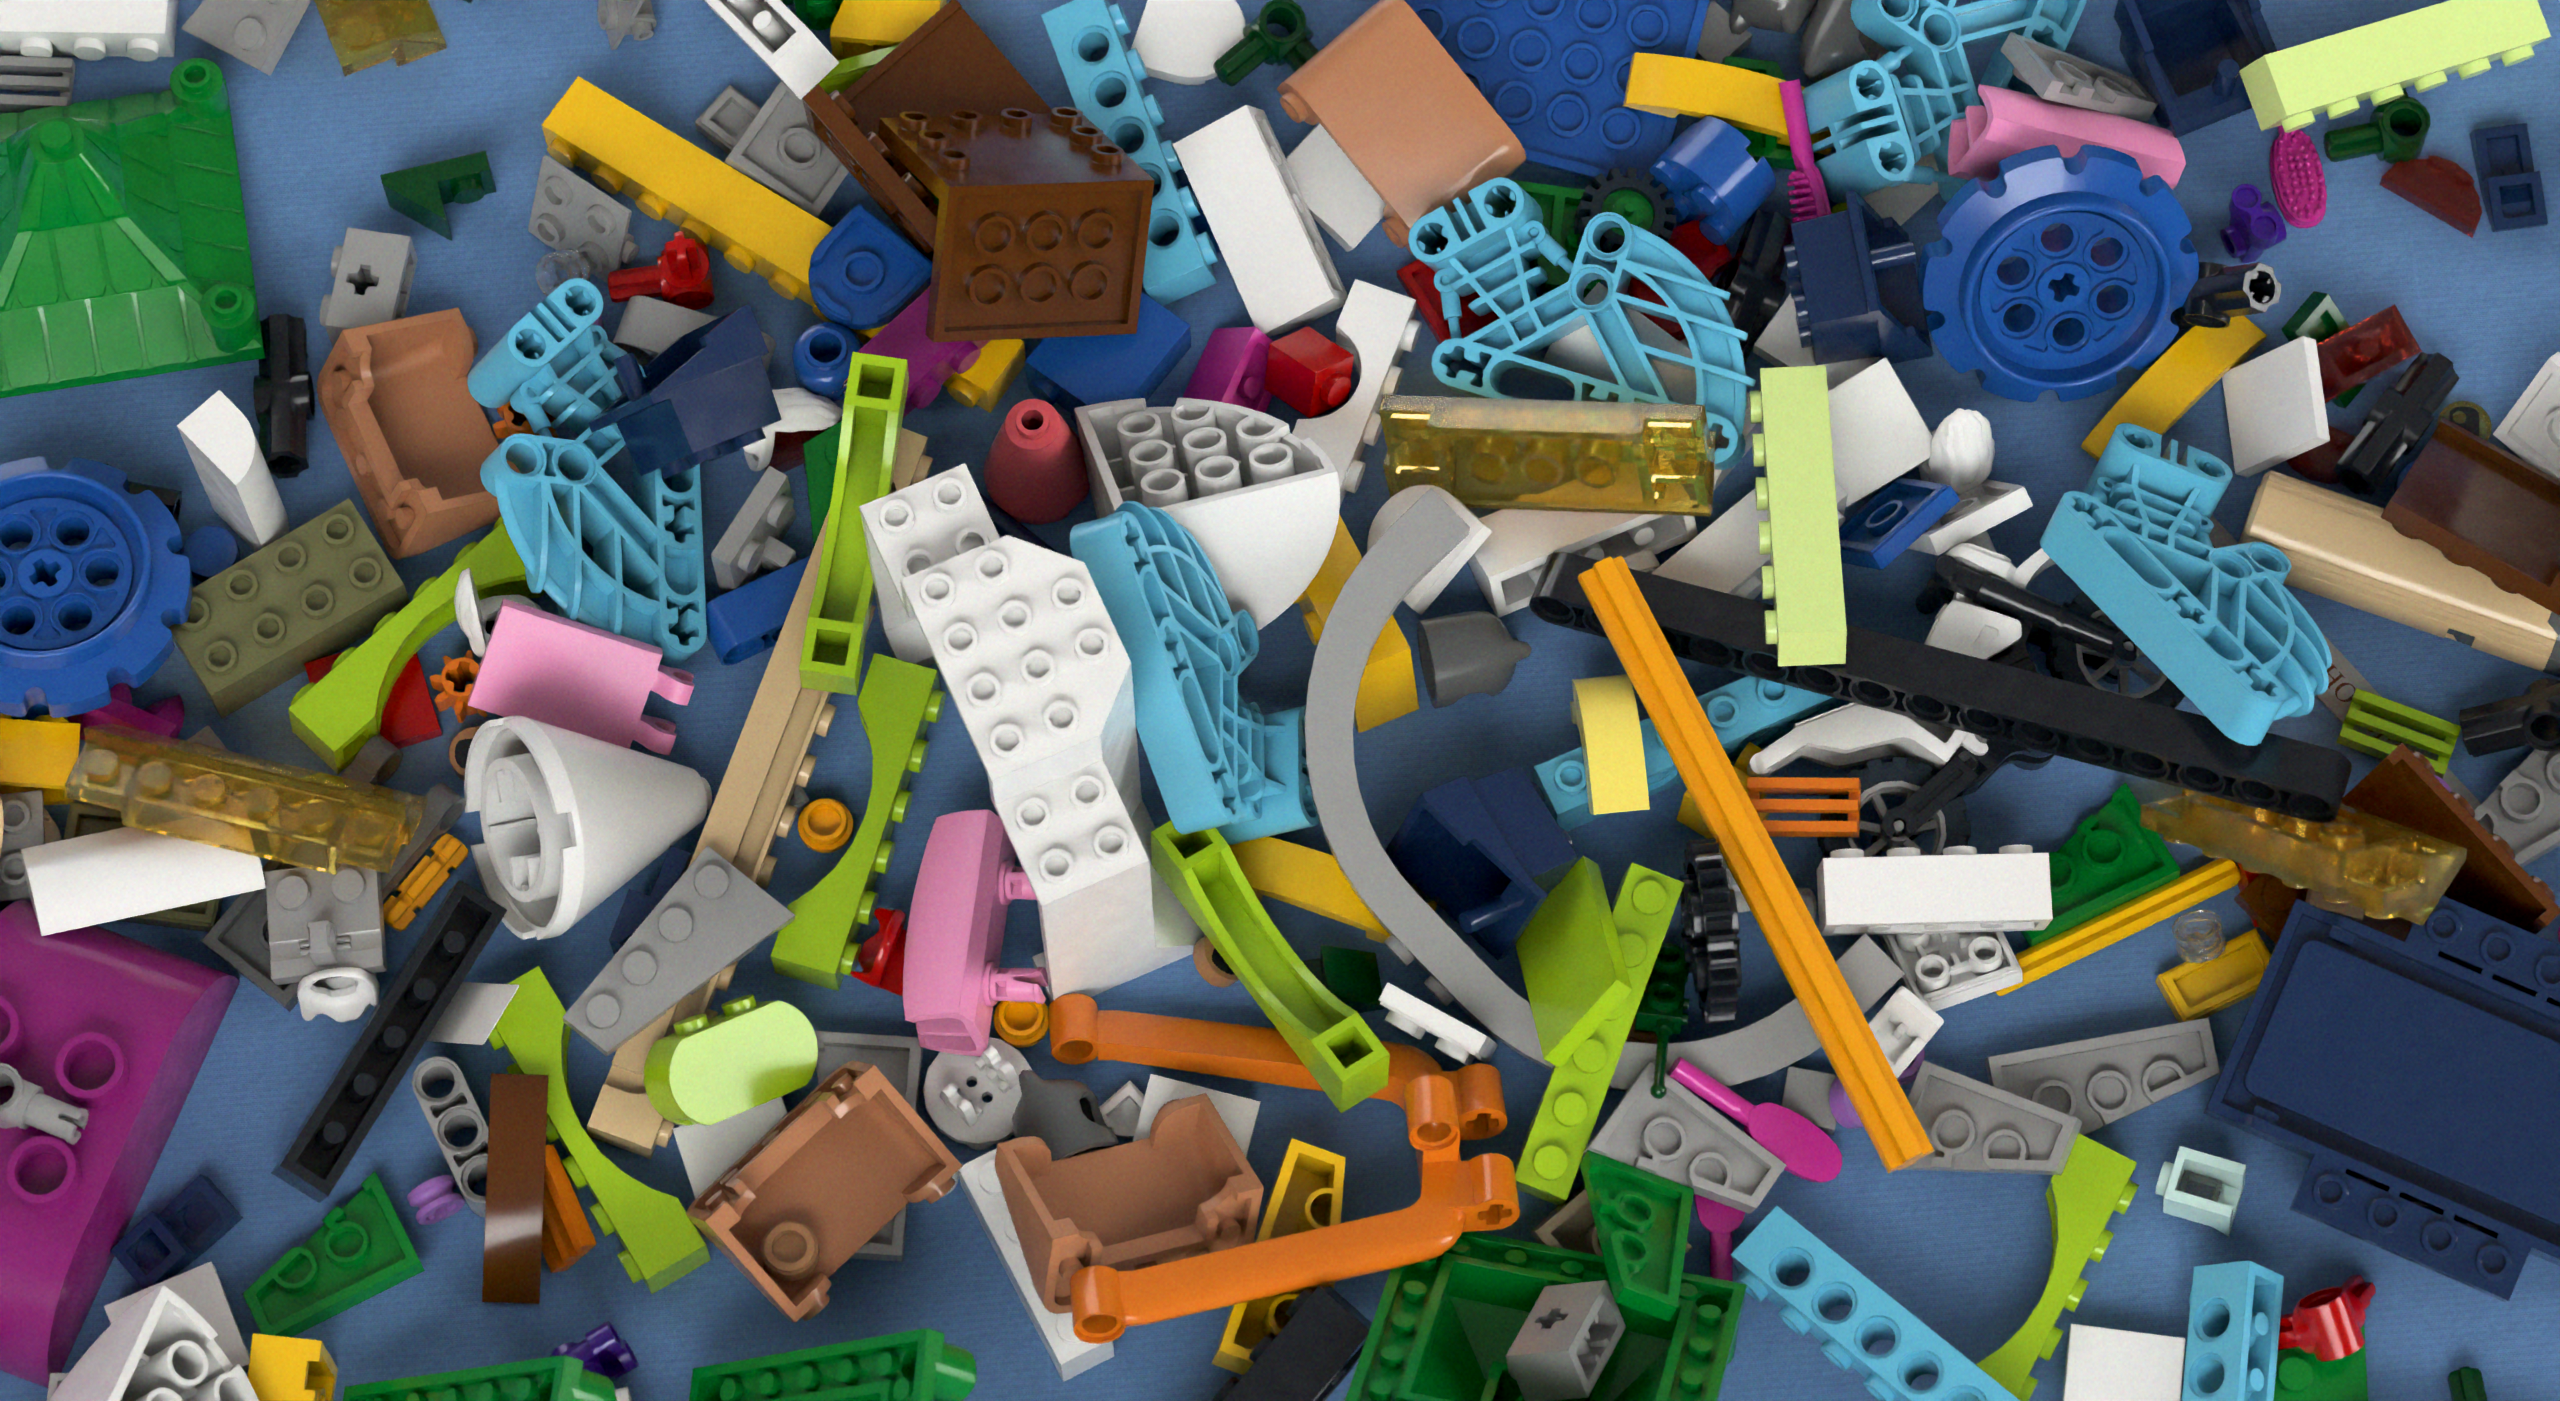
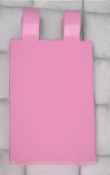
(576, 678)

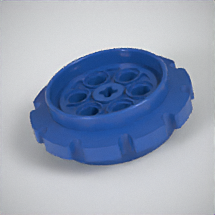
(2057, 273)
(128, 621)

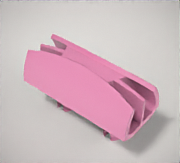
(2023, 121)
(959, 934)

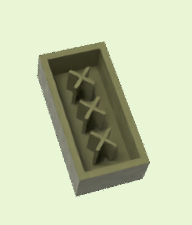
(287, 607)

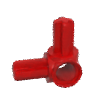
(680, 277)
(2328, 1320)

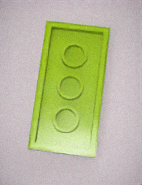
(1572, 963)

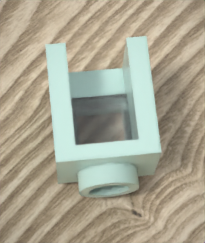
(2202, 1188)

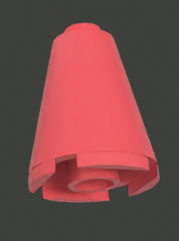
(1036, 465)

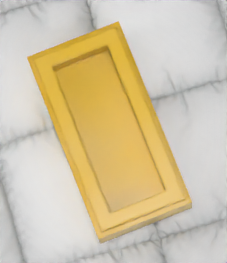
(2208, 987)

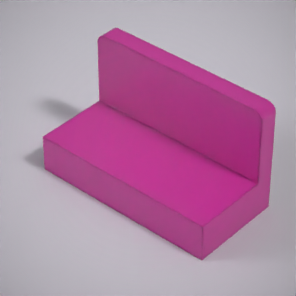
(1233, 369)

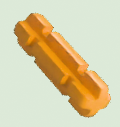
(424, 882)

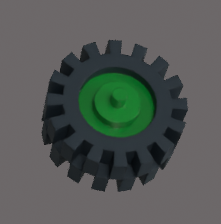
(1630, 198)

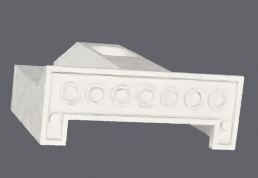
(1048, 716)

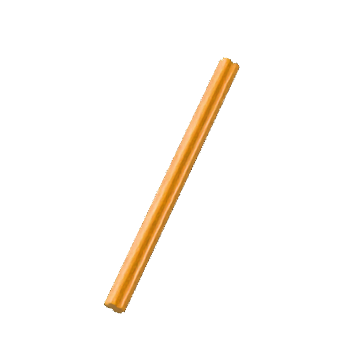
(1755, 864)

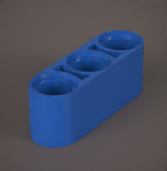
(753, 614)

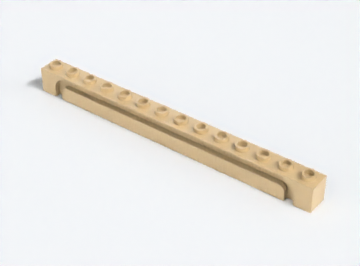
(743, 825)

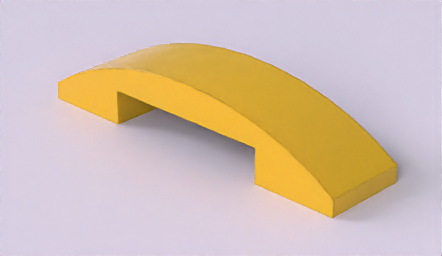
(1706, 88)
(2178, 380)
(1306, 881)

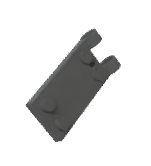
(242, 931)

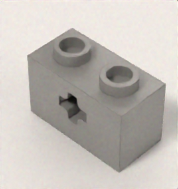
(371, 281)
(1565, 1341)

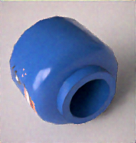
(824, 358)

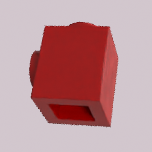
(1308, 372)

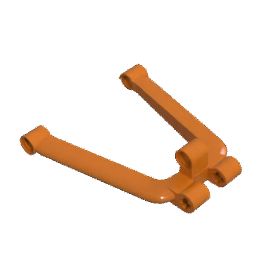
(1439, 1114)

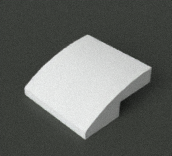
(1334, 189)

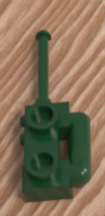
(1663, 1007)

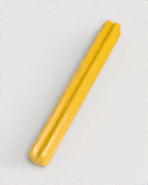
(2125, 920)

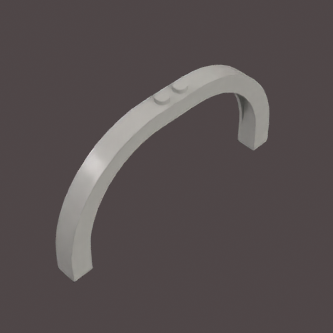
(1416, 931)

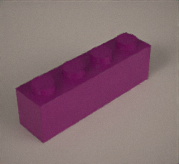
(928, 362)

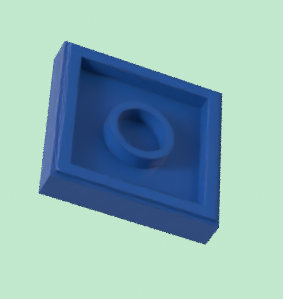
(1893, 521)

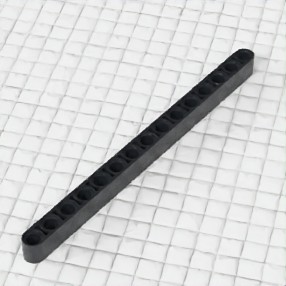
(1977, 697)

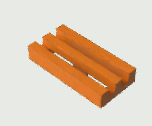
(1807, 786)
(565, 1227)

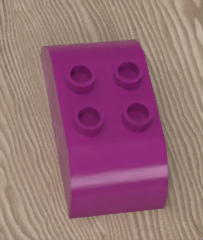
(113, 1035)

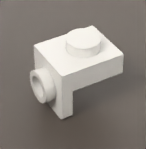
(1904, 1028)

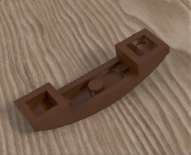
(515, 1188)

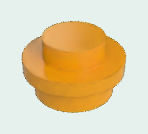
(825, 825)
(1021, 1022)

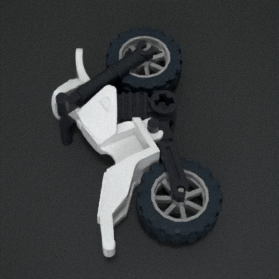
(1934, 765)

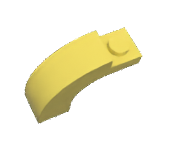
(1610, 744)

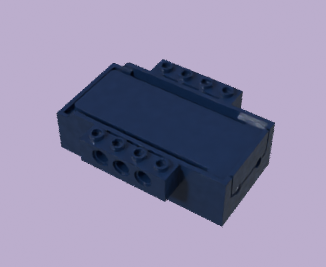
(2412, 1085)

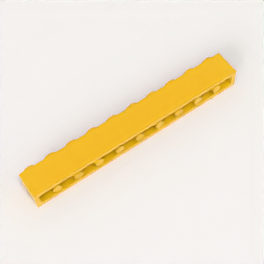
(726, 211)

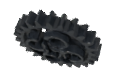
(1710, 931)

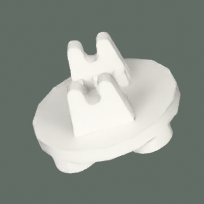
(960, 1108)

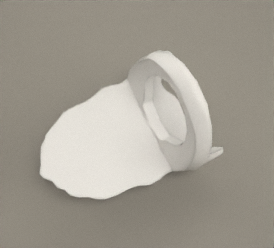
(799, 412)
(1960, 451)
(474, 613)
(340, 997)

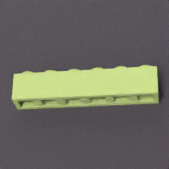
(2390, 56)
(1801, 516)

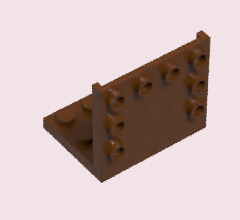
(933, 71)
(1032, 223)
(2484, 512)
(2410, 795)

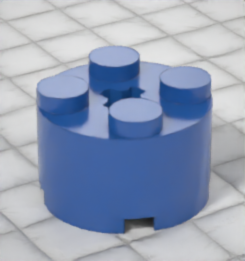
(1713, 178)

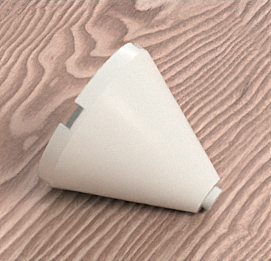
(569, 819)

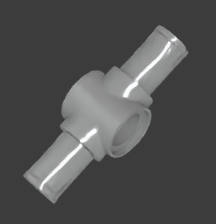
(33, 1108)

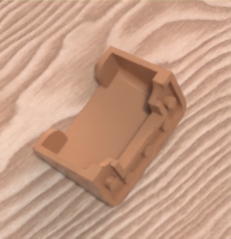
(1402, 115)
(411, 428)
(837, 1165)
(1132, 1202)

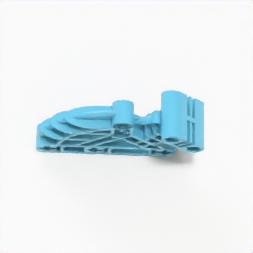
(1891, 122)
(1493, 259)
(652, 544)
(2197, 611)
(1206, 746)

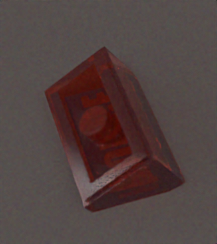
(2364, 352)

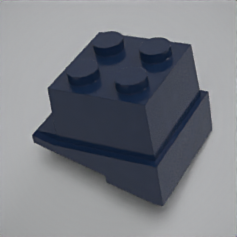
(2192, 56)
(1856, 287)
(697, 397)
(1484, 854)

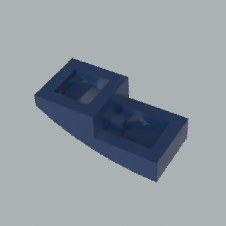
(2507, 177)
(639, 905)
(178, 1234)

